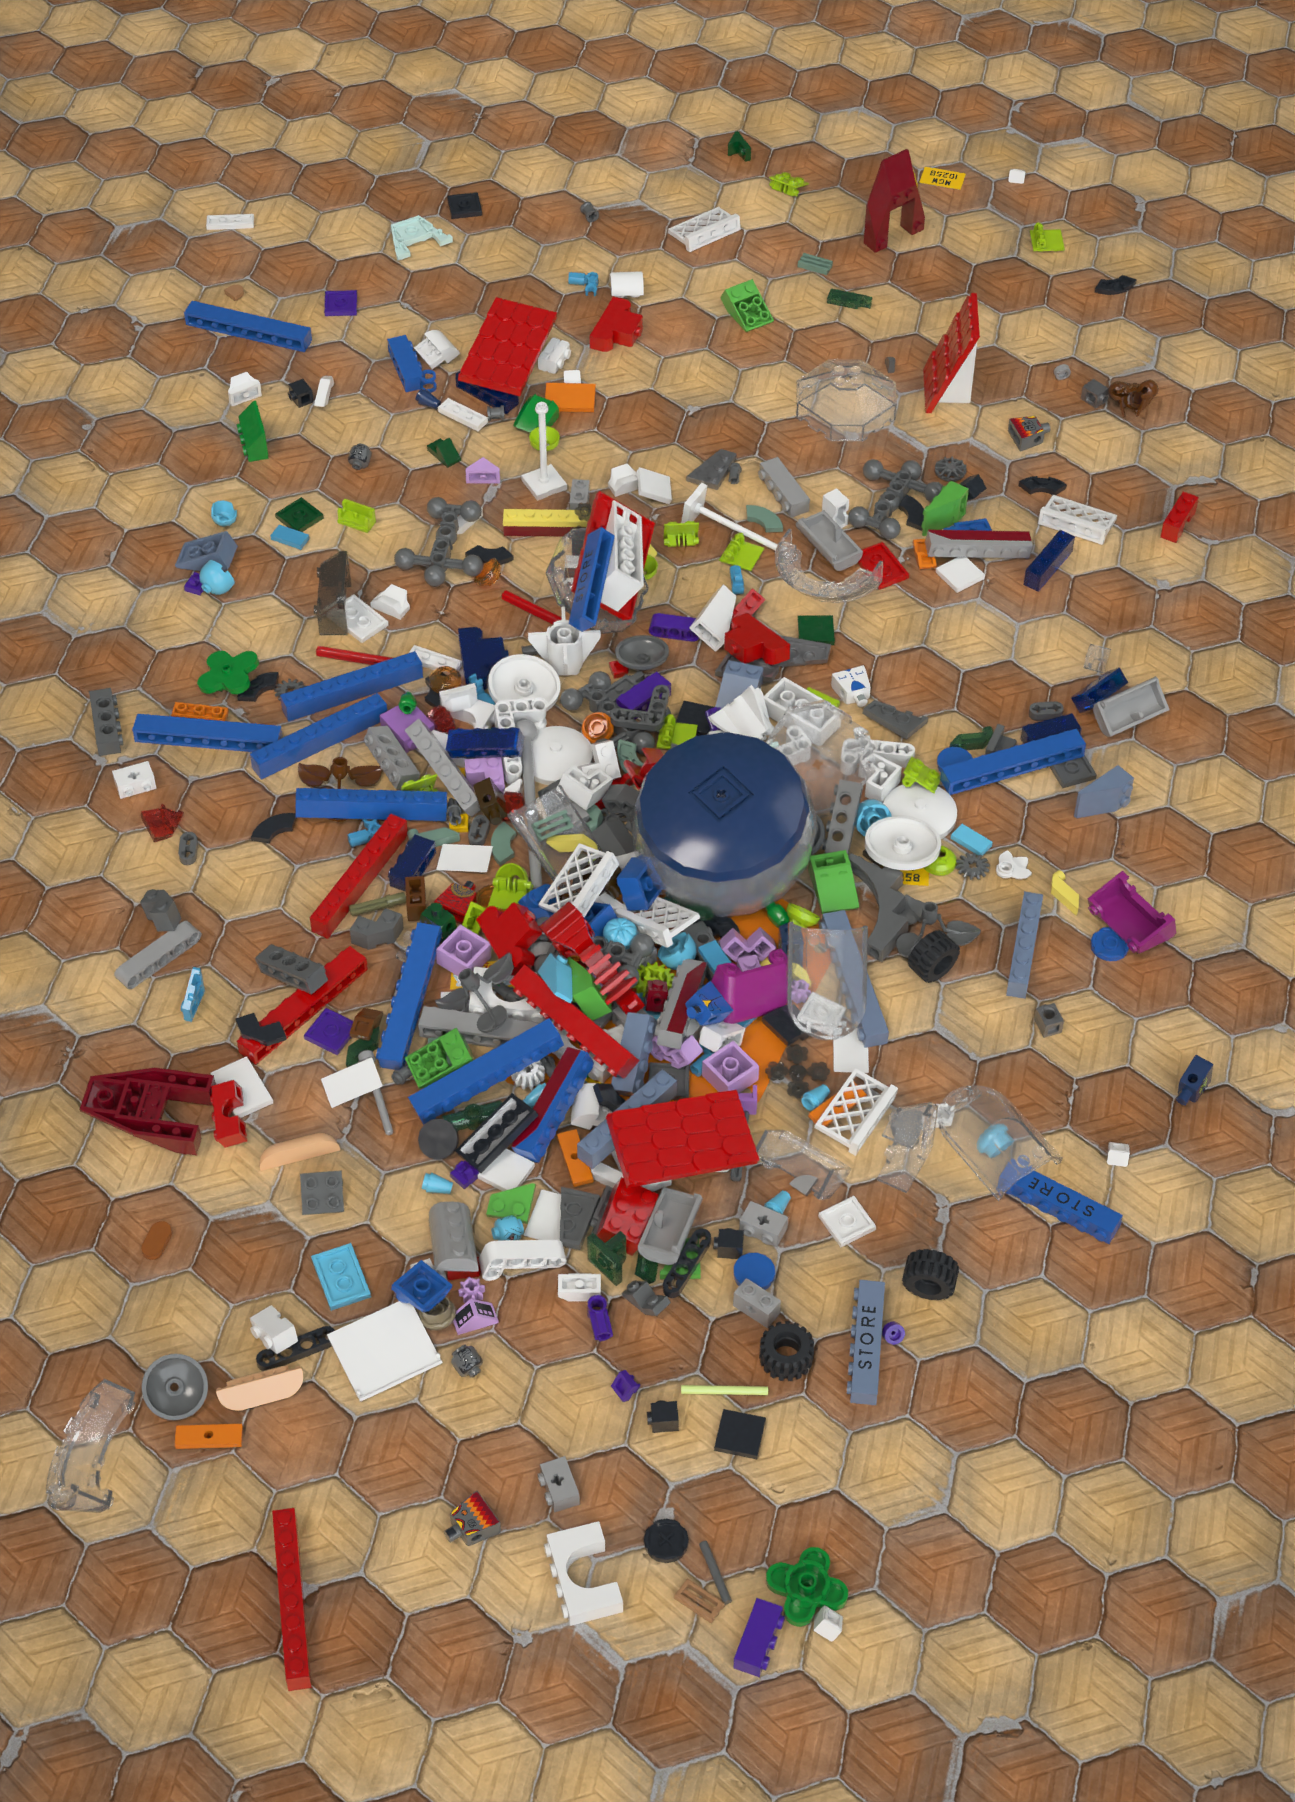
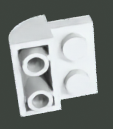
(626, 284)
(436, 349)
(586, 1108)

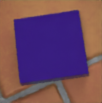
(341, 303)
(330, 1031)

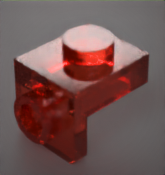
(513, 801)

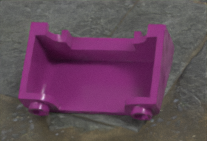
(1131, 915)
(754, 990)

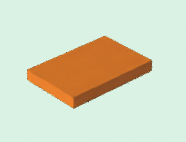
(572, 396)

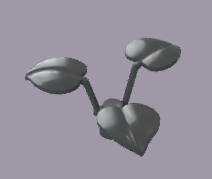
(918, 911)
(457, 998)

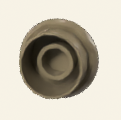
(440, 1316)

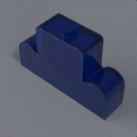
(479, 654)

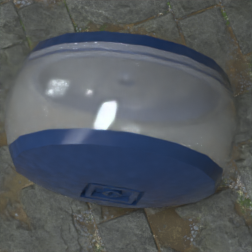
(724, 824)

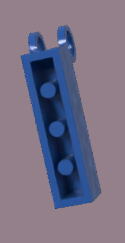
(407, 366)

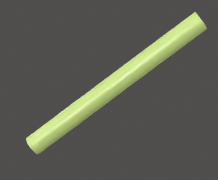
(724, 1390)

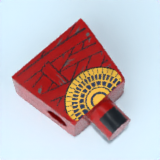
(457, 899)

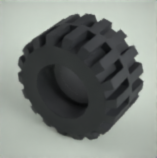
(933, 956)
(930, 1274)
(786, 1366)

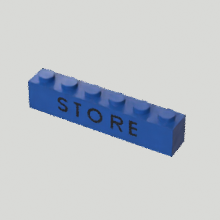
(591, 579)
(1067, 1206)

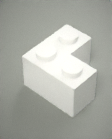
(604, 758)
(883, 779)
(585, 789)

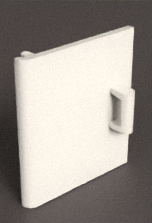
(384, 1349)

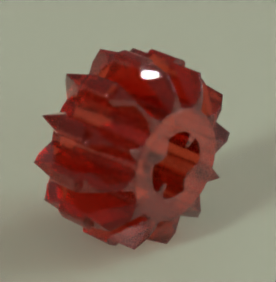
(441, 719)

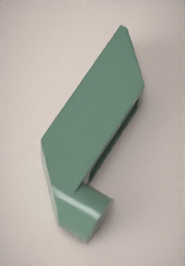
(595, 818)
(440, 836)

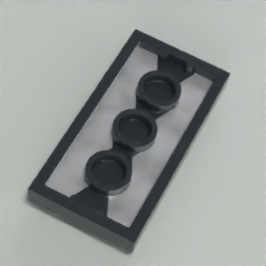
(496, 1133)

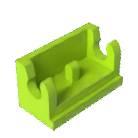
(356, 516)

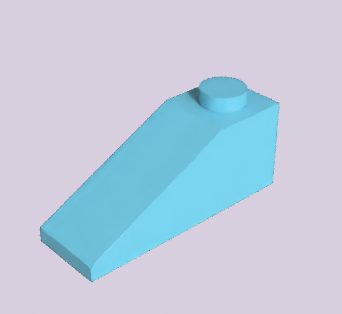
(557, 976)

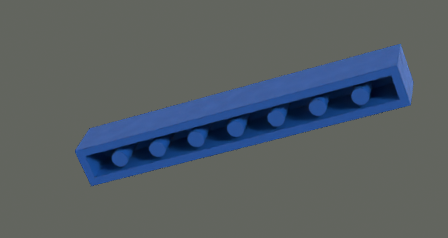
(248, 326)
(351, 686)
(204, 733)
(318, 736)
(1012, 761)
(371, 804)
(409, 997)
(486, 1071)

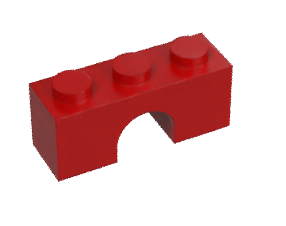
(1180, 513)
(225, 1099)

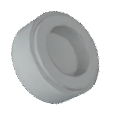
(1062, 372)

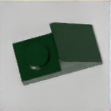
(739, 146)
(444, 451)

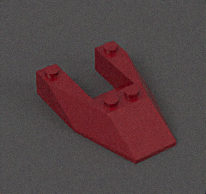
(893, 188)
(137, 1101)

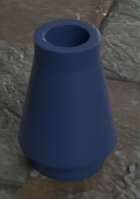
(425, 398)

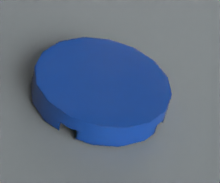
(951, 756)
(1108, 945)
(756, 1268)

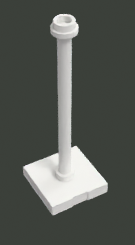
(546, 479)
(695, 506)

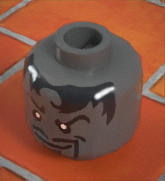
(359, 456)
(466, 1361)

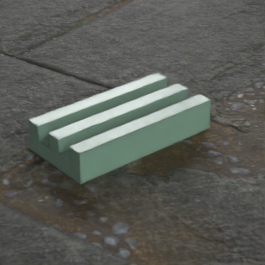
(815, 264)
(566, 819)

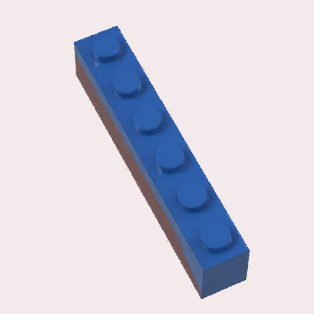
(554, 1104)

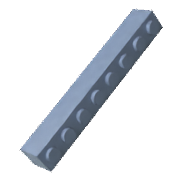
(872, 1028)

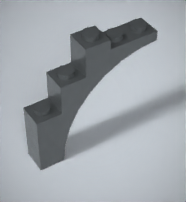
(884, 886)

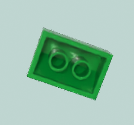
(252, 433)

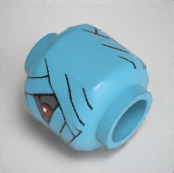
(507, 1229)

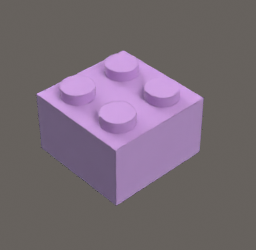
(463, 951)
(730, 1069)

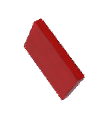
(892, 569)

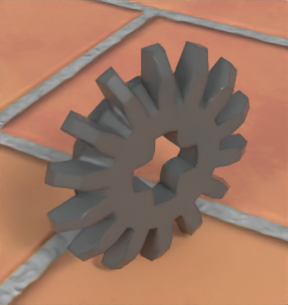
(284, 686)
(972, 872)

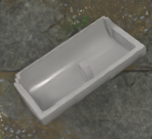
(830, 540)
(1130, 707)
(669, 1226)
(452, 1237)

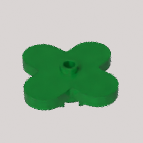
(228, 672)
(802, 1600)

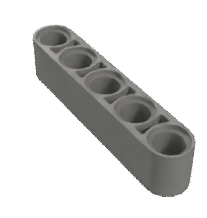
(157, 955)

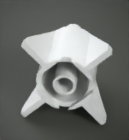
(564, 645)
(745, 715)

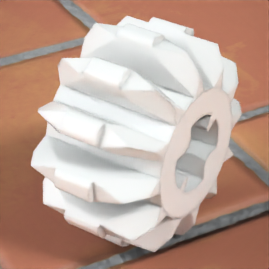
(529, 1076)

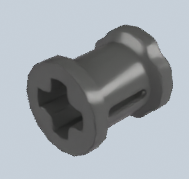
(590, 213)
(495, 413)

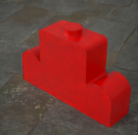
(616, 326)
(753, 640)
(511, 933)

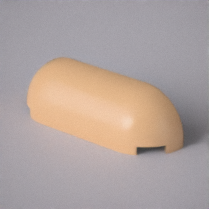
(297, 1150)
(260, 1388)

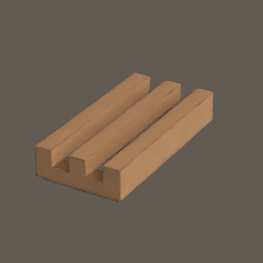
(695, 1608)

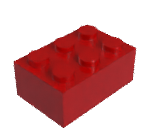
(627, 1212)

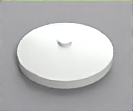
(523, 677)
(556, 751)
(918, 802)
(902, 843)

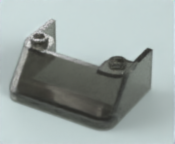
(331, 601)

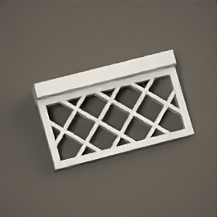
(706, 234)
(1078, 526)
(590, 888)
(660, 932)
(868, 1122)

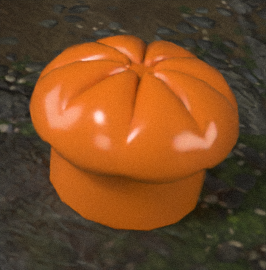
(597, 727)

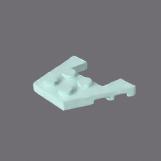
(413, 231)

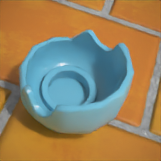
(223, 513)

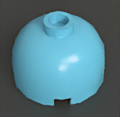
(214, 579)
(870, 812)
(681, 949)

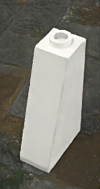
(715, 618)

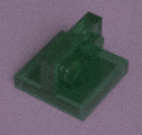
(608, 1256)

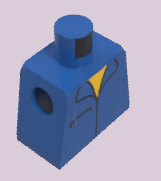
(708, 1006)

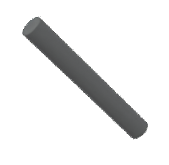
(714, 1570)

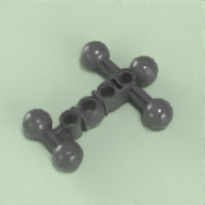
(889, 501)
(446, 536)
(594, 692)
(640, 945)

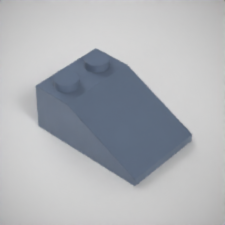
(215, 547)
(736, 680)
(1105, 794)

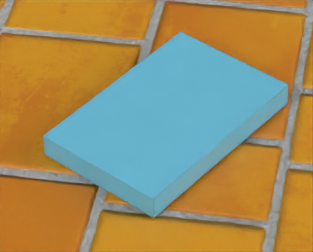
(341, 1276)

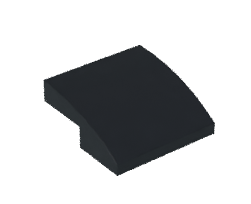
(782, 1026)

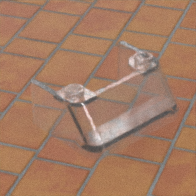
(913, 1137)
(799, 1158)

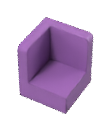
(749, 1101)

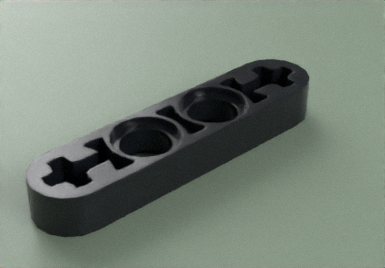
(685, 1262)
(297, 1351)

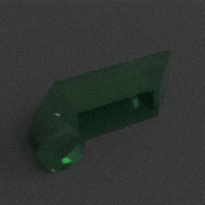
(973, 741)
(362, 1045)

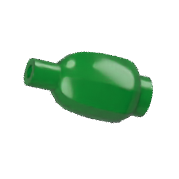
(407, 703)
(777, 914)

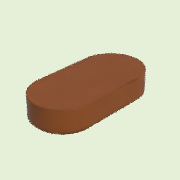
(156, 1240)

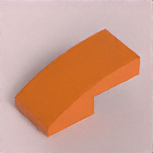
(921, 555)

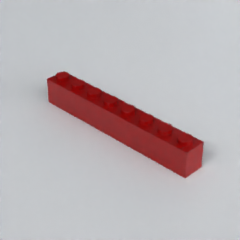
(358, 876)
(302, 1006)
(575, 1022)
(291, 1599)

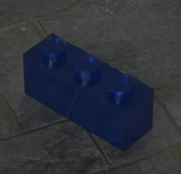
(1099, 689)
(1049, 727)
(412, 861)

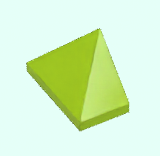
(472, 914)

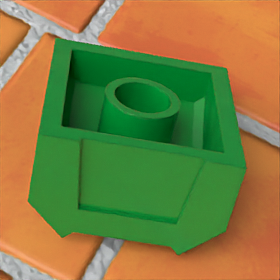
(528, 418)

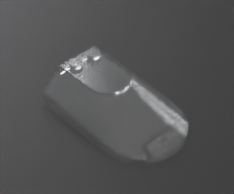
(541, 808)
(826, 980)
(993, 1137)

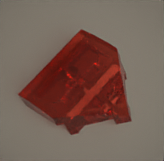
(161, 822)

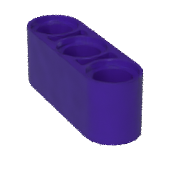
(672, 627)

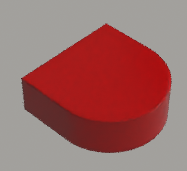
(618, 669)

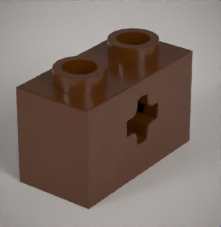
(415, 897)

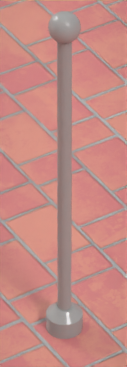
(529, 732)

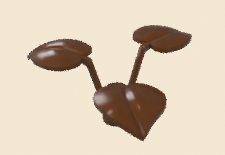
(314, 775)

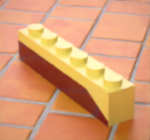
(540, 522)

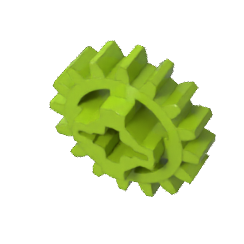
(651, 973)

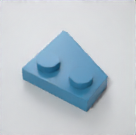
(193, 995)

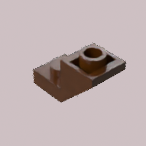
(365, 1023)

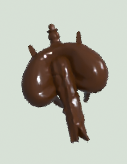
(1133, 395)

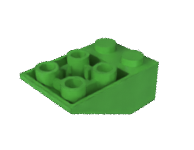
(746, 306)
(945, 508)
(833, 881)
(587, 993)
(430, 1061)

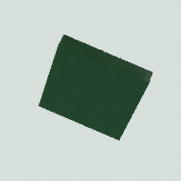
(299, 515)
(816, 628)

